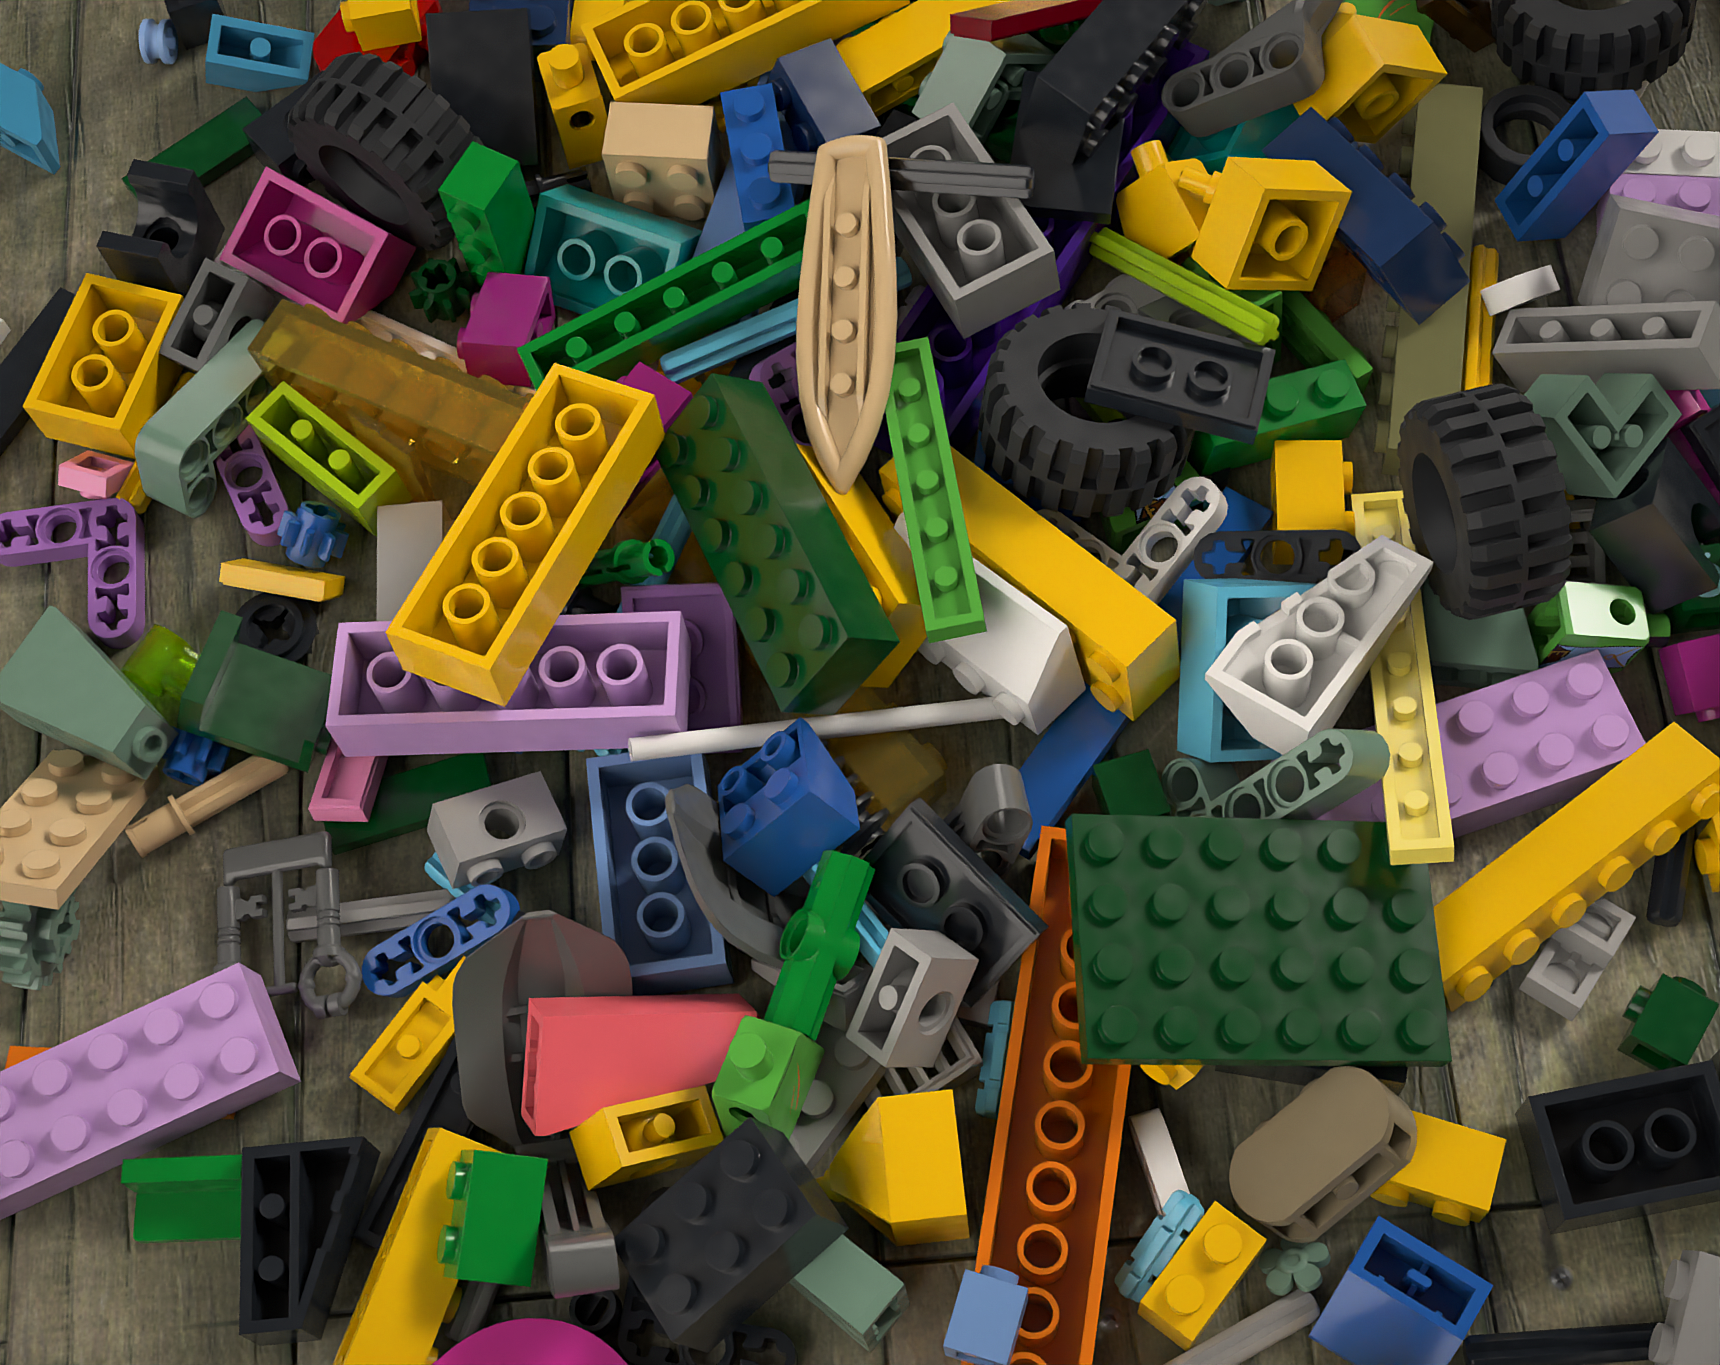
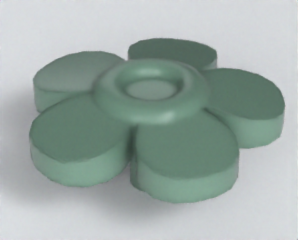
(1294, 1264)

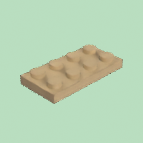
(64, 824)

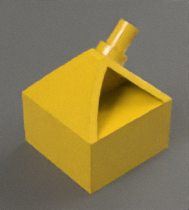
(1372, 73)
(1266, 222)
(904, 1169)

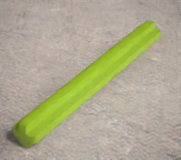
(1185, 287)

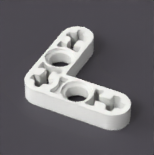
(1158, 527)

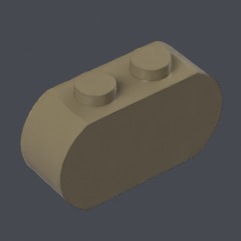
(1322, 1154)

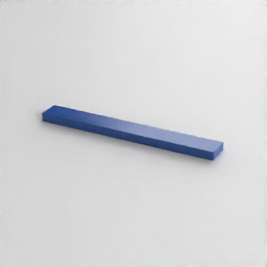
(1086, 728)

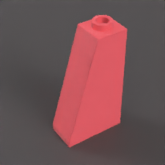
(620, 1051)

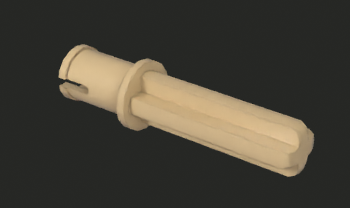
(202, 803)

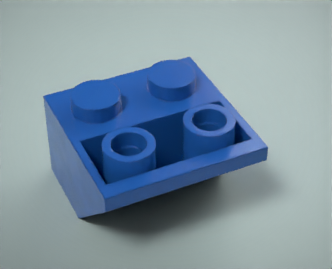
(784, 809)
(1399, 1303)

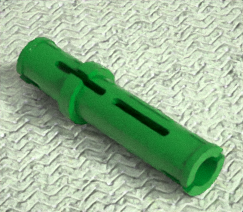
(629, 562)

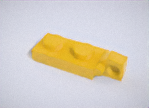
(410, 1045)

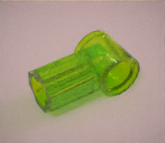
(161, 663)

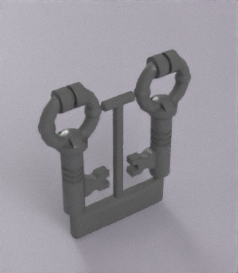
(275, 858)

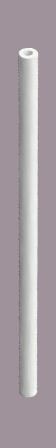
(824, 726)

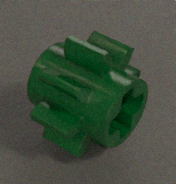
(442, 289)

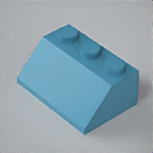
(1210, 620)

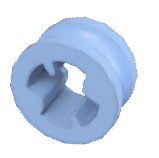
(158, 41)

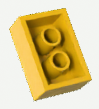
(106, 366)

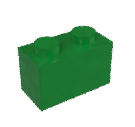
(493, 1217)

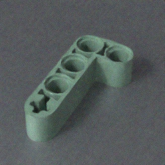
(197, 425)
(1293, 787)

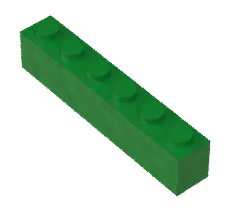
(678, 303)

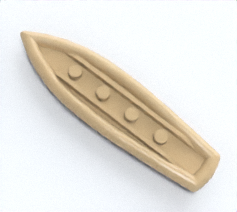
(847, 305)

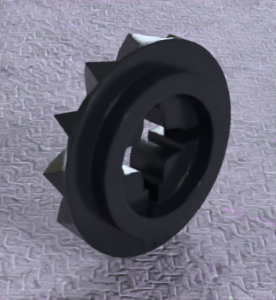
(272, 611)

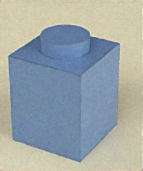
(986, 1317)

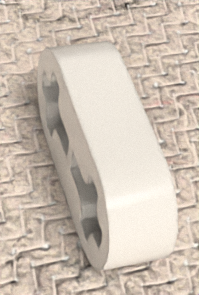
(1520, 290)
(1157, 1156)

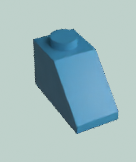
(256, 55)
(27, 119)

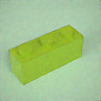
(327, 455)

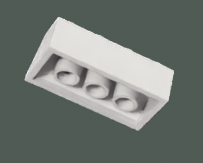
(1019, 661)

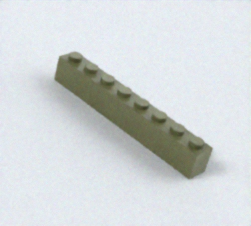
(1443, 173)

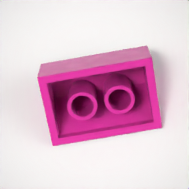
(315, 249)

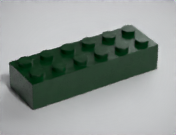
(774, 547)

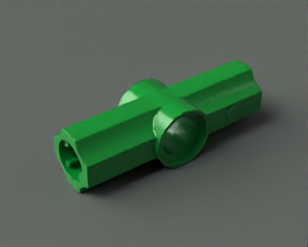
(820, 943)

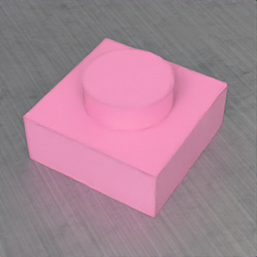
(94, 474)

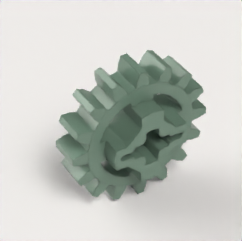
(36, 942)

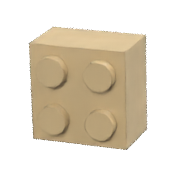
(664, 157)

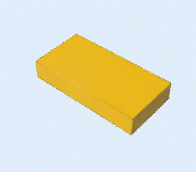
(282, 580)

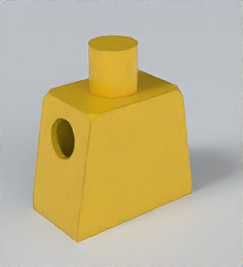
(573, 89)
(1156, 209)

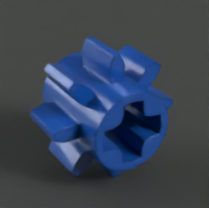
(312, 534)
(193, 758)

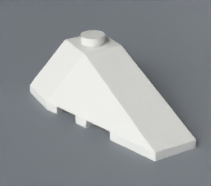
(1313, 652)

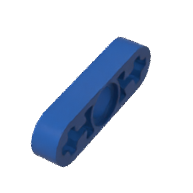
(411, 975)

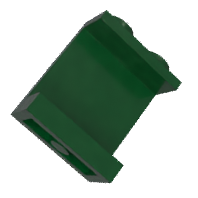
(256, 700)

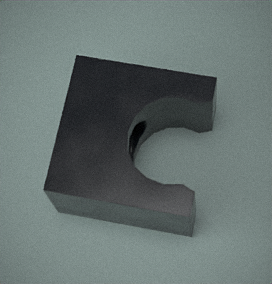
(171, 233)
(1656, 530)

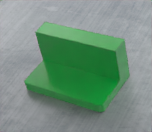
(185, 1198)

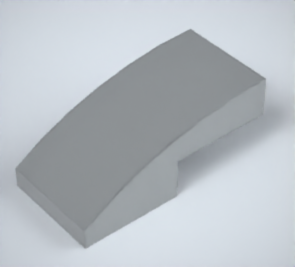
(1577, 958)

